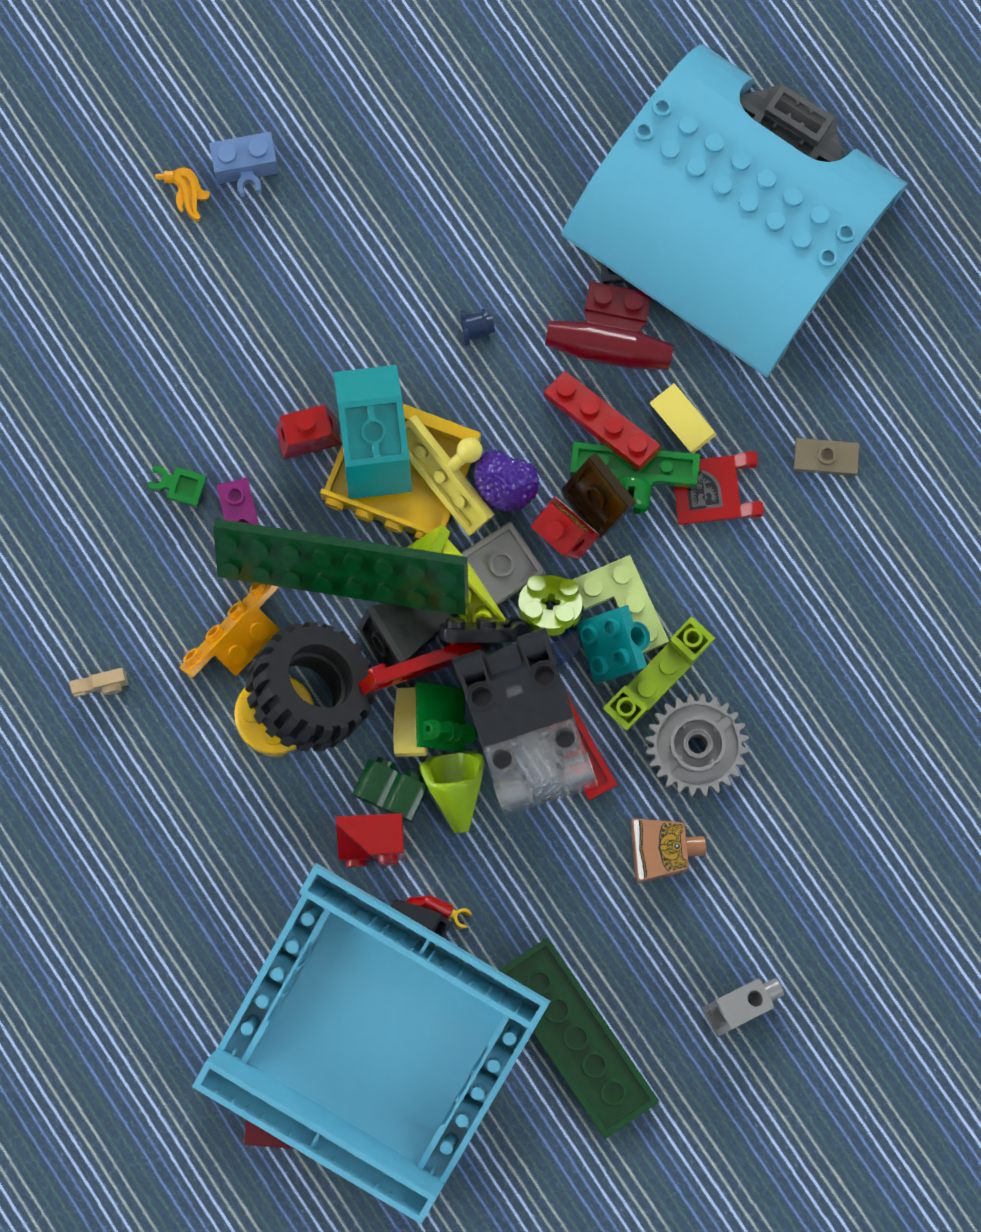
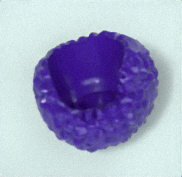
(505, 481)

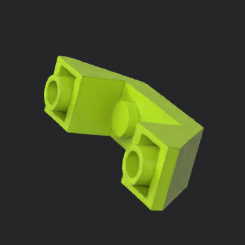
(660, 675)

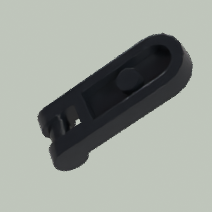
(483, 631)

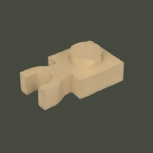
(106, 682)

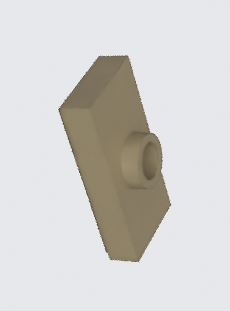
(826, 457)

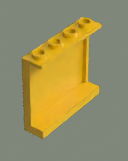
(410, 511)

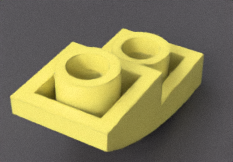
(683, 418)
(405, 724)

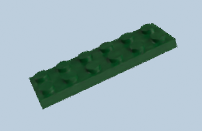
(582, 1042)

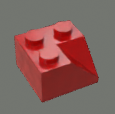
(370, 839)

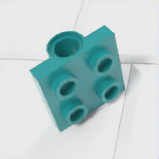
(613, 644)

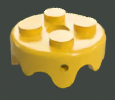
(254, 733)

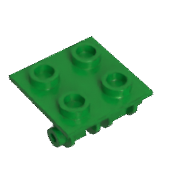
(442, 718)

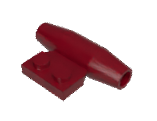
(612, 331)

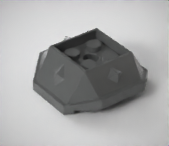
(795, 121)

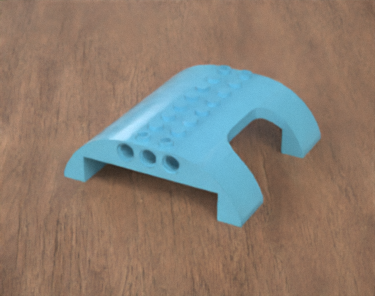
(726, 213)

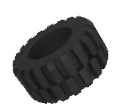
(285, 711)

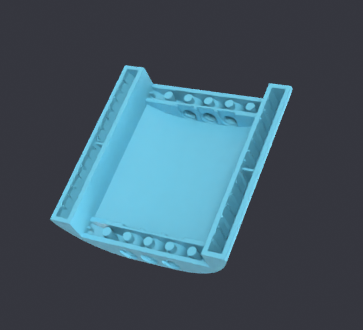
(371, 1044)

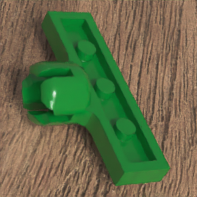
(663, 469)

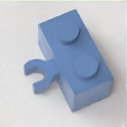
(244, 160)

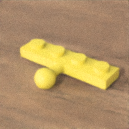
(445, 477)

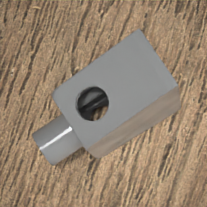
(734, 1009)

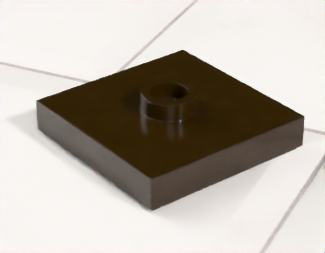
(598, 495)

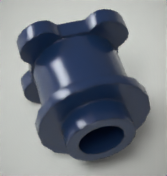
(476, 325)

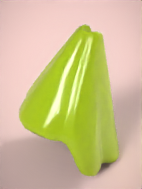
(455, 785)

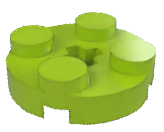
(555, 589)

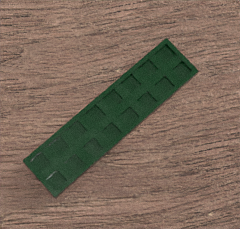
(342, 567)

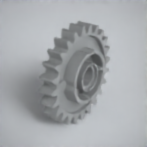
(693, 769)

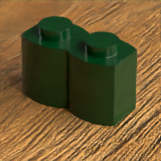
(391, 789)

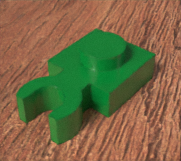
(182, 487)

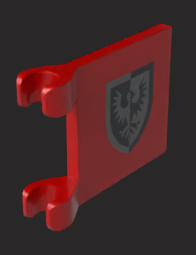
(717, 492)

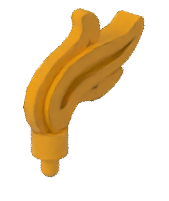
(188, 190)

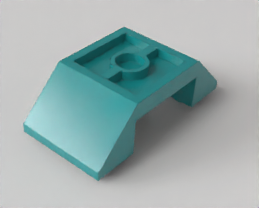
(373, 432)

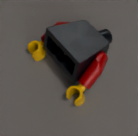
(431, 913)

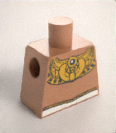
(662, 848)

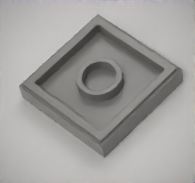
(503, 563)

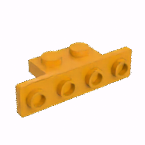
(237, 637)

